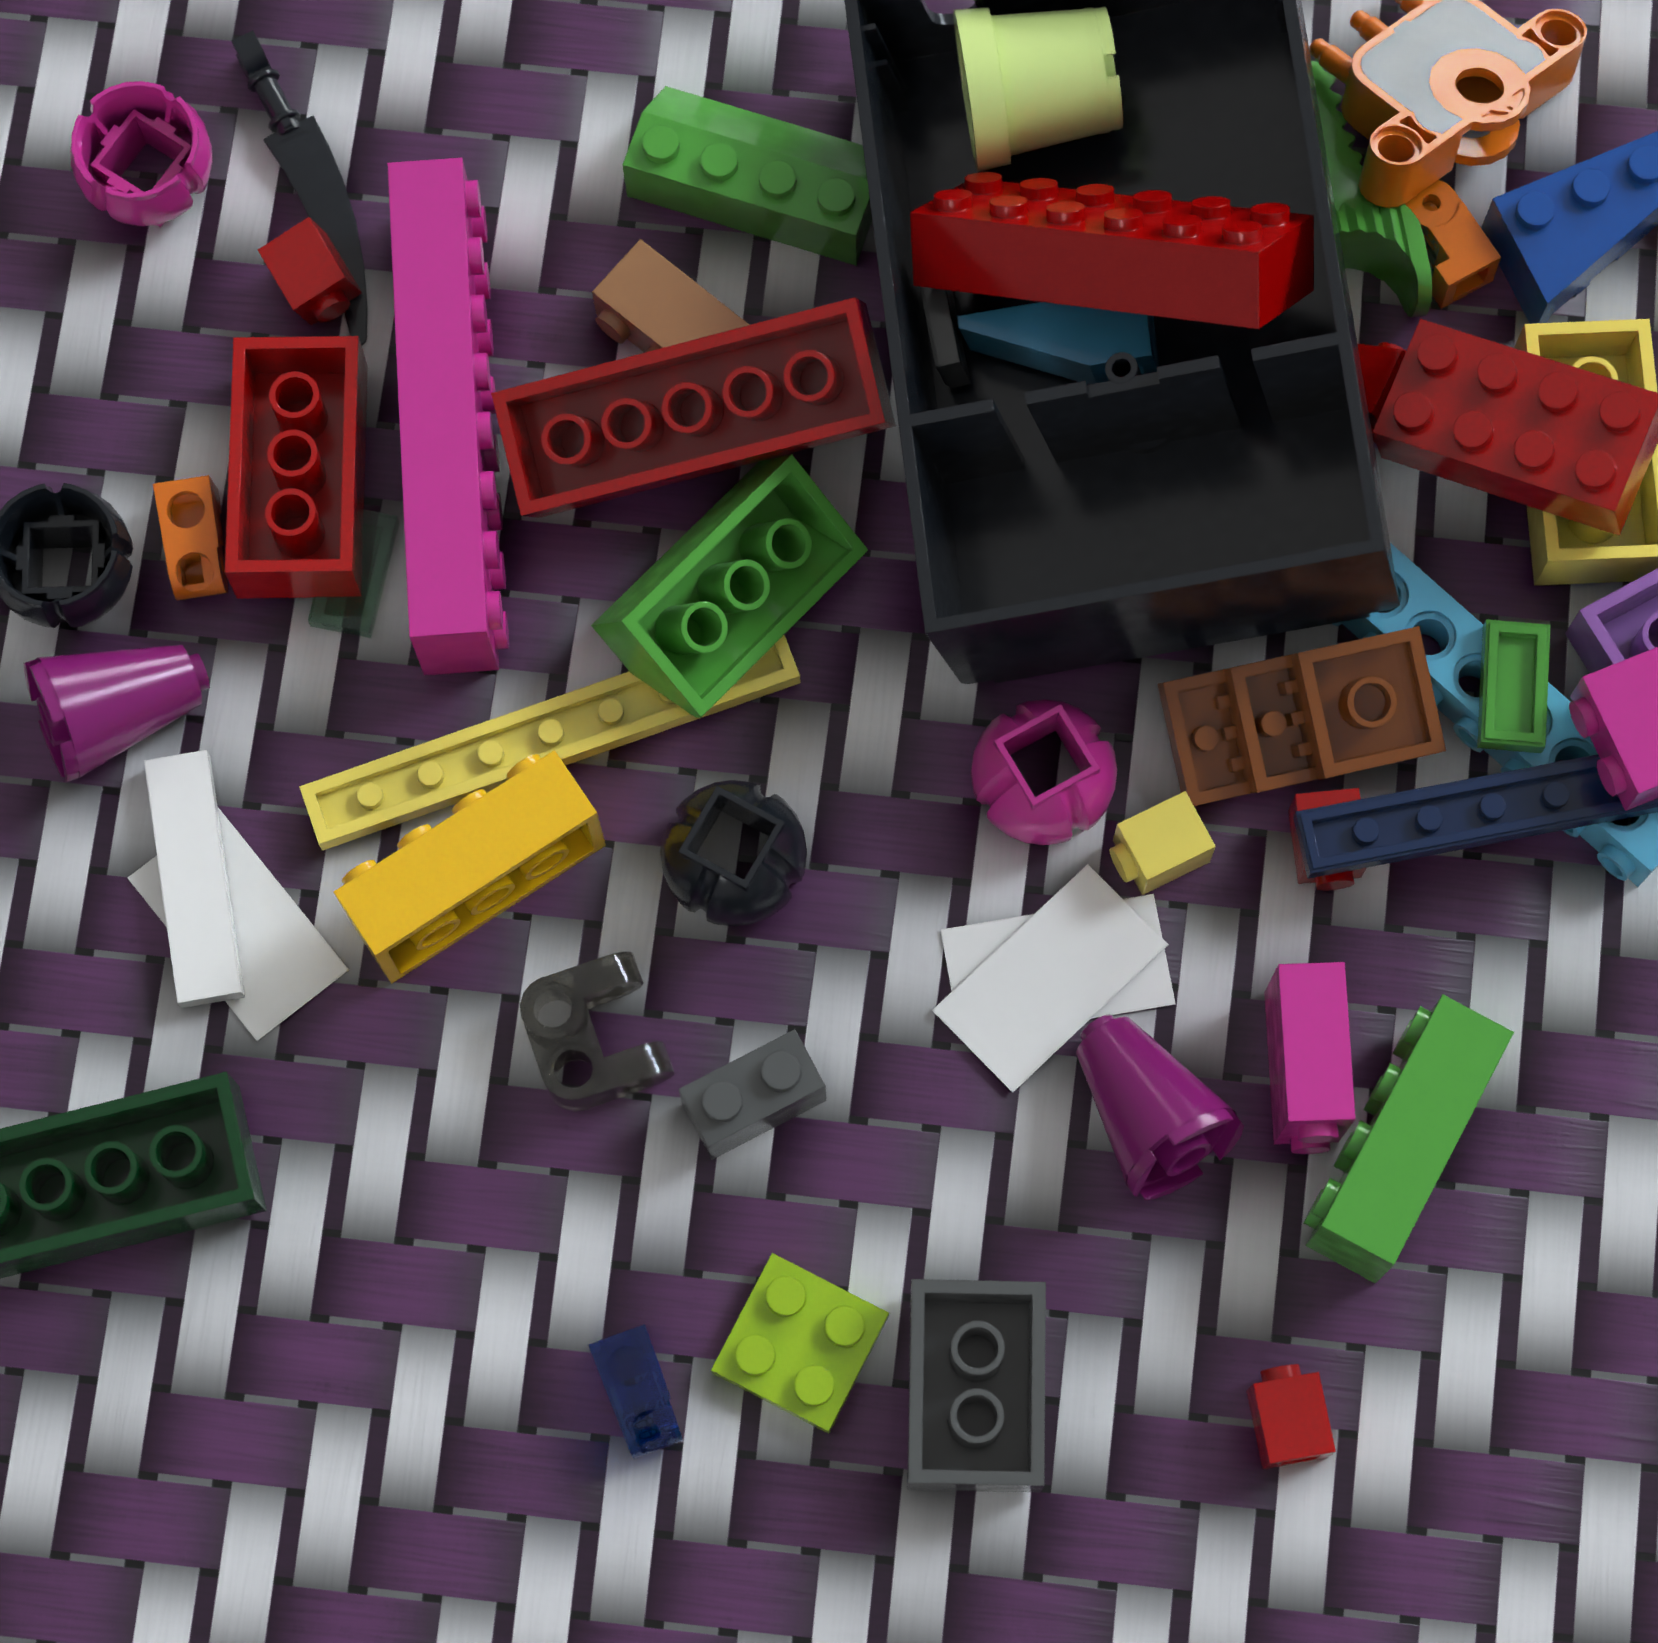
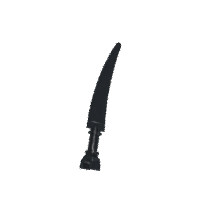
(310, 169)

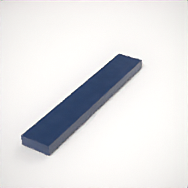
(1457, 816)

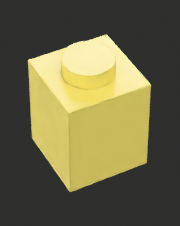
(1161, 844)

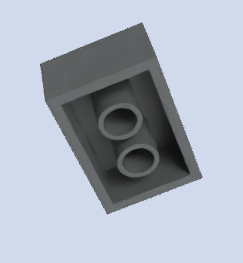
(977, 1385)

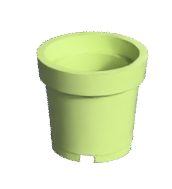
(1035, 79)

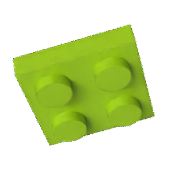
(800, 1343)

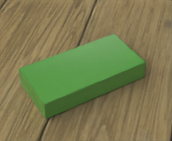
(1513, 686)

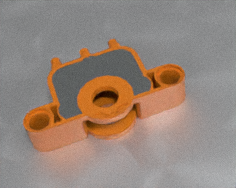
(1438, 77)

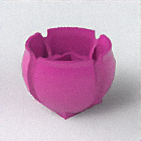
(116, 132)
(1061, 809)

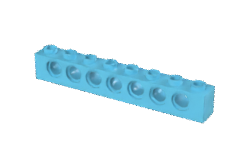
(1623, 850)

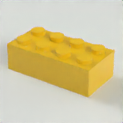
(471, 864)

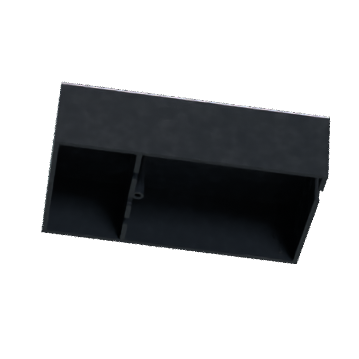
(1154, 504)

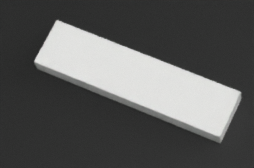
(194, 879)

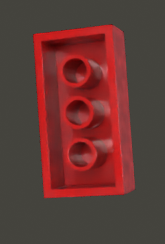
(1519, 426)
(296, 467)

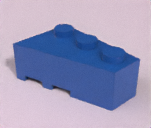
(1574, 224)

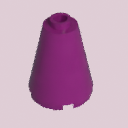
(110, 700)
(1152, 1108)

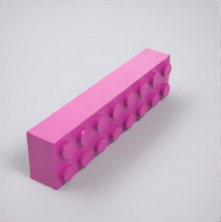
(446, 418)

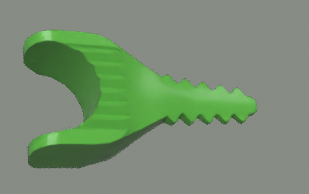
(1371, 236)

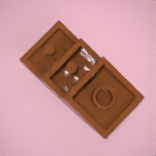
(1302, 717)

